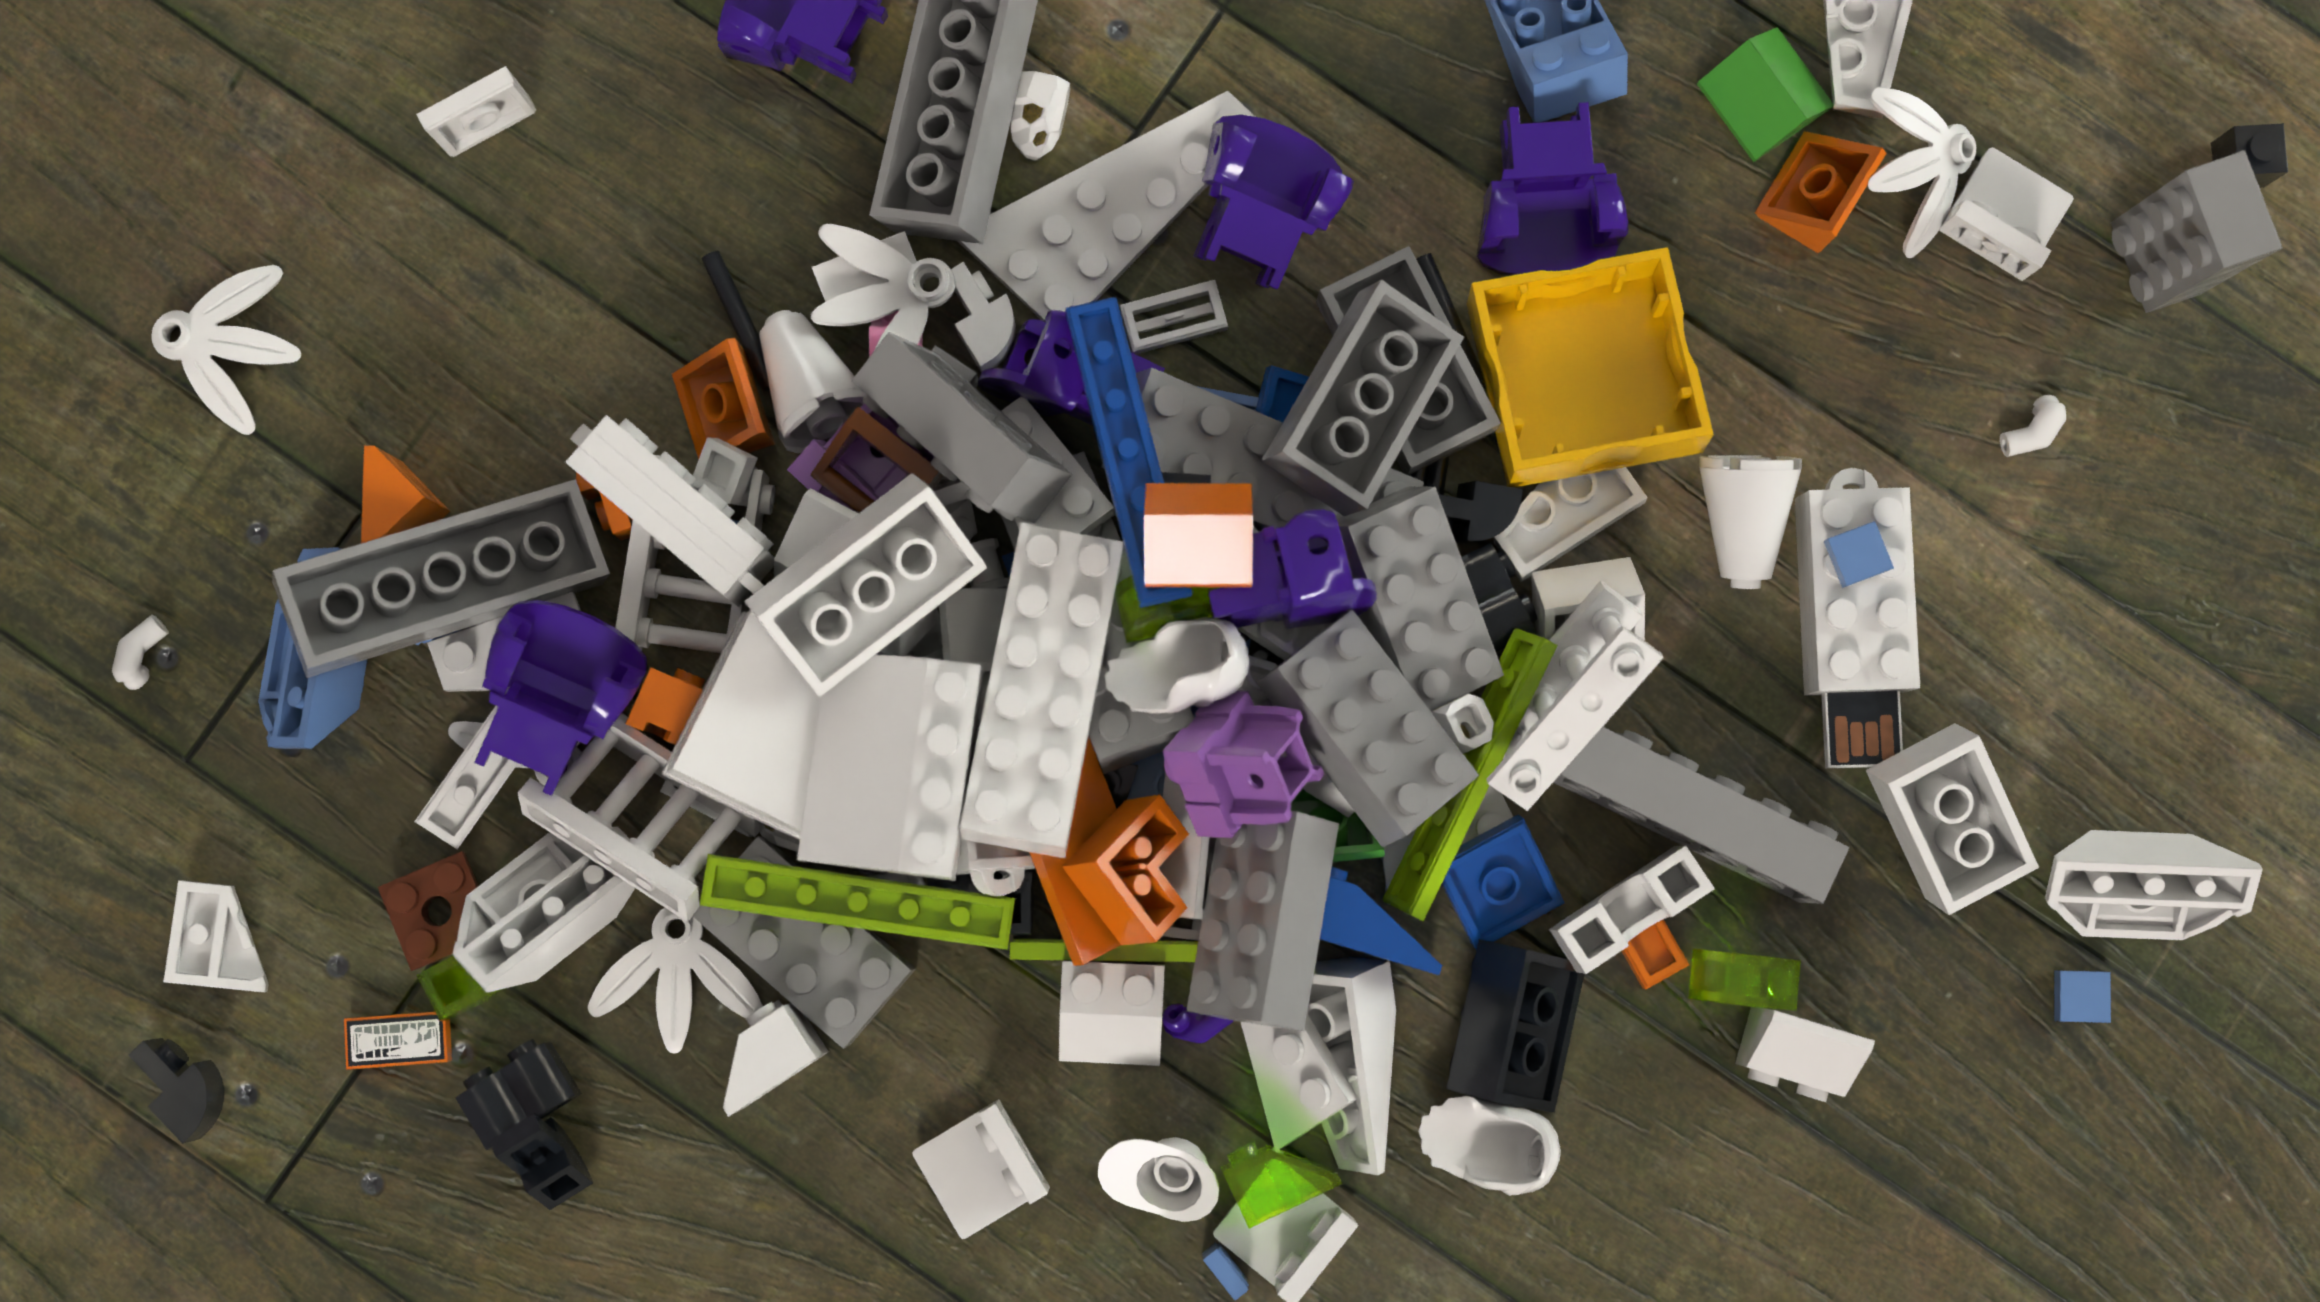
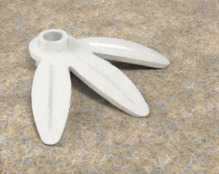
(1948, 154)
(901, 292)
(204, 338)
(674, 984)

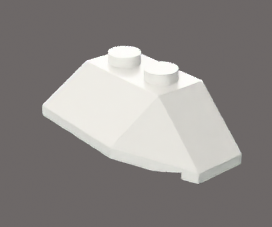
(2149, 885)
(536, 913)

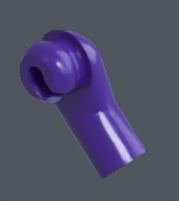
(1190, 1025)

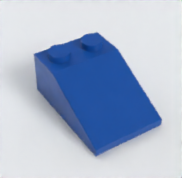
(1362, 925)

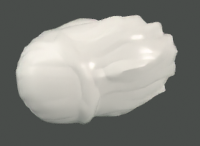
(1181, 667)
(1491, 1144)

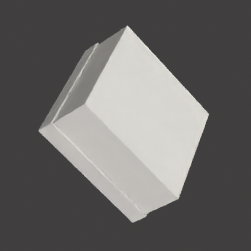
(751, 732)

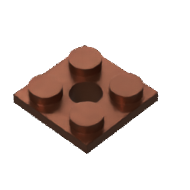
(408, 905)

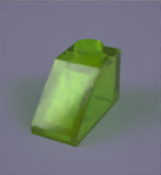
(1273, 1181)

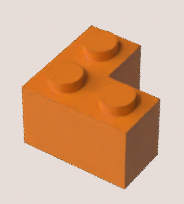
(1121, 870)

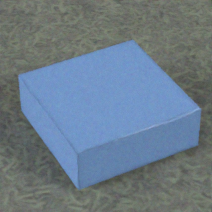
(1858, 554)
(2082, 996)
(1226, 1270)

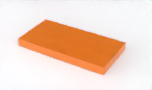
(1078, 922)

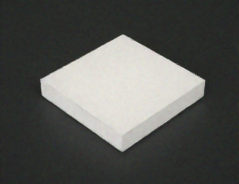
(477, 112)

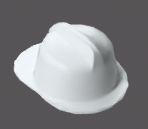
(1160, 1177)

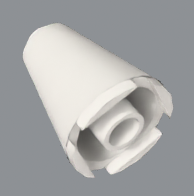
(806, 381)
(1748, 512)

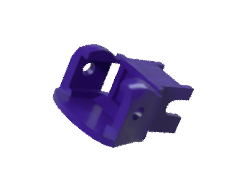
(783, 30)
(1267, 193)
(1546, 205)
(1053, 375)
(1300, 581)
(565, 684)

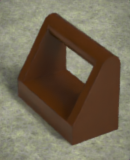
(884, 442)

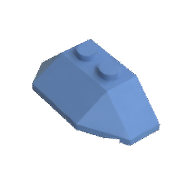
(298, 708)

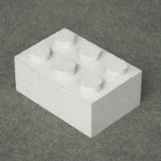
(1952, 818)

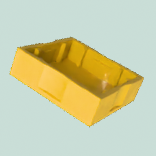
(1588, 368)

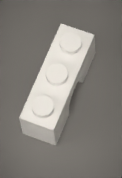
(1630, 907)

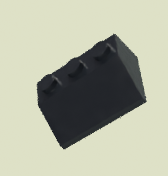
(1515, 1027)

